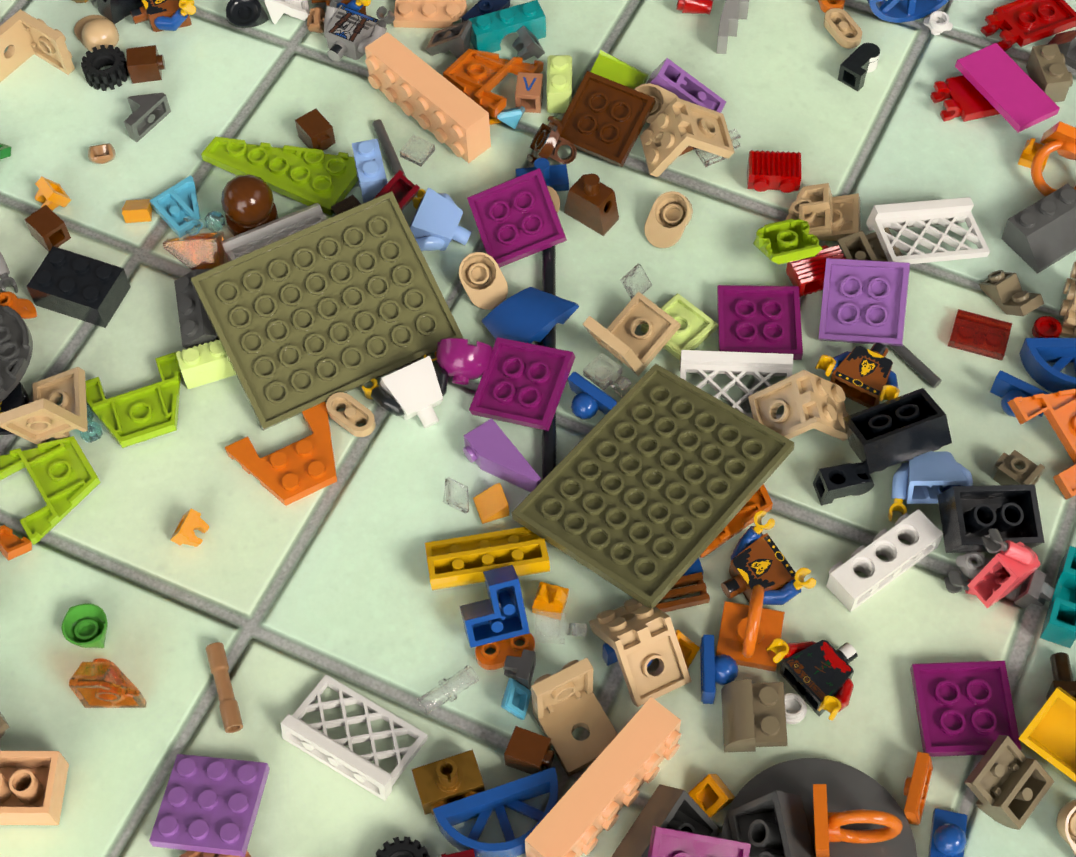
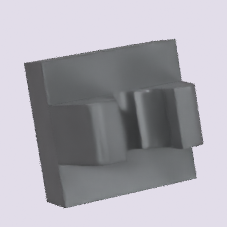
(529, 43)
(1034, 590)
(521, 667)

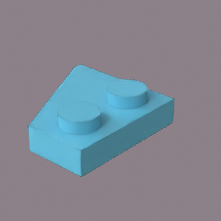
(176, 204)

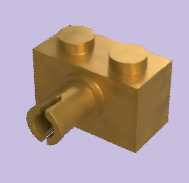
(448, 780)

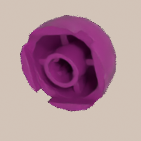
(462, 359)

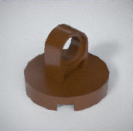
(548, 141)

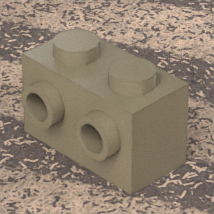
(1049, 72)

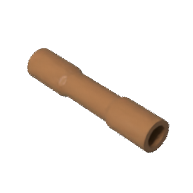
(228, 705)

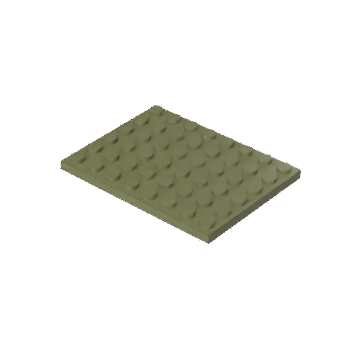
(326, 309)
(653, 484)

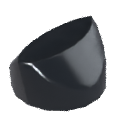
(245, 13)

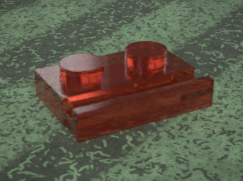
(980, 335)

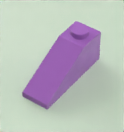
(686, 87)
(498, 456)

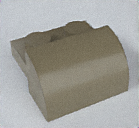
(864, 247)
(753, 715)
(1008, 783)

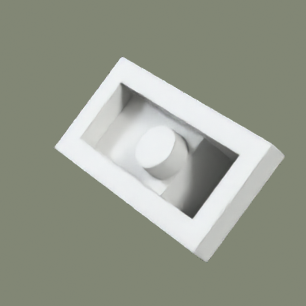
(293, 8)

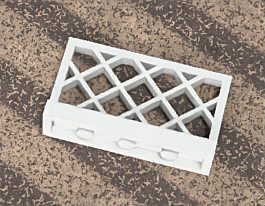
(922, 215)
(272, 231)
(735, 363)
(344, 759)

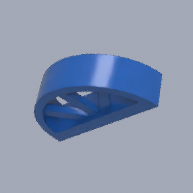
(904, 10)
(1039, 352)
(497, 799)

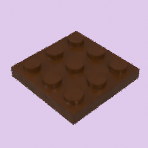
(606, 118)

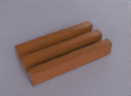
(686, 580)

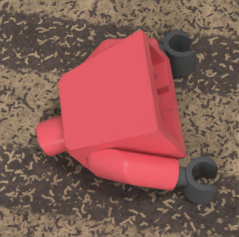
(1001, 574)

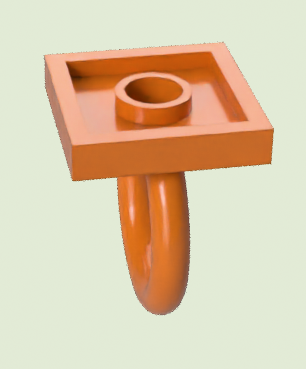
(1060, 139)
(749, 631)
(828, 824)

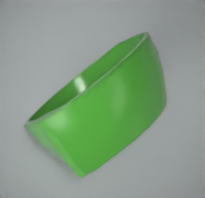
(85, 626)

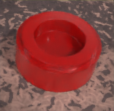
(1046, 327)

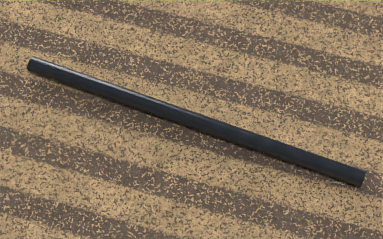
(549, 340)

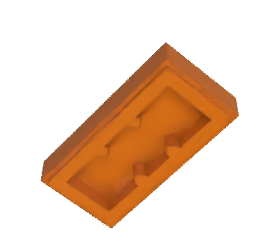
(917, 788)

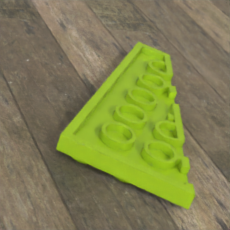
(292, 171)

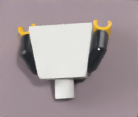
(412, 390)

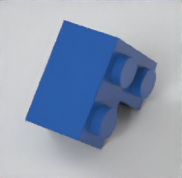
(500, 615)

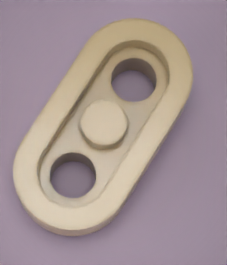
(842, 28)
(352, 416)

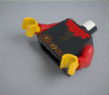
(817, 672)

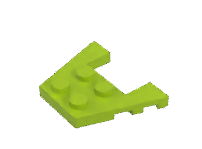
(141, 412)
(61, 477)

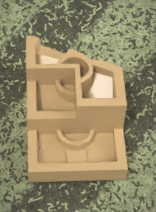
(827, 216)

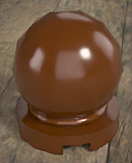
(247, 203)

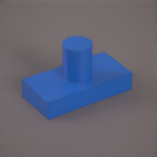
(554, 175)

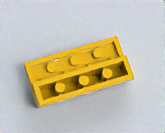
(465, 558)

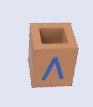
(529, 91)

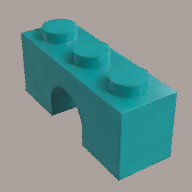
(492, 27)
(1061, 614)

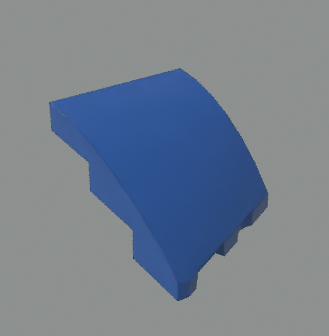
(528, 315)

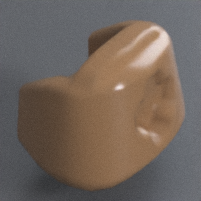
(315, 20)
(101, 153)

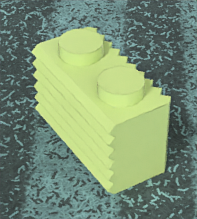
(559, 83)
(204, 364)

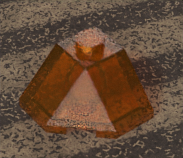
(198, 251)
(105, 686)

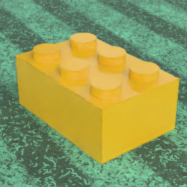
(1054, 732)

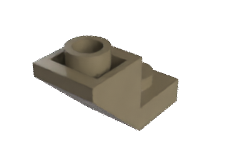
(1008, 295)

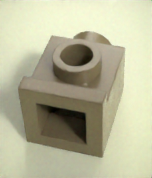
(1017, 470)

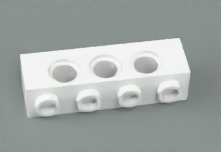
(855, 590)

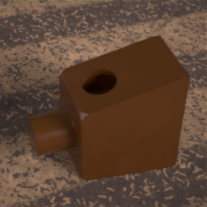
(592, 204)

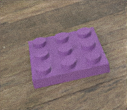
(864, 301)
(210, 805)

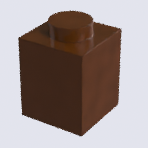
(145, 64)
(315, 130)
(47, 228)
(529, 751)

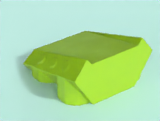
(618, 71)
(787, 241)

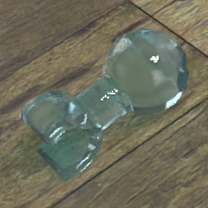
(211, 221)
(94, 429)

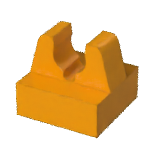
(1029, 151)
(51, 194)
(185, 530)
(550, 598)

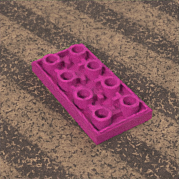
(1007, 87)

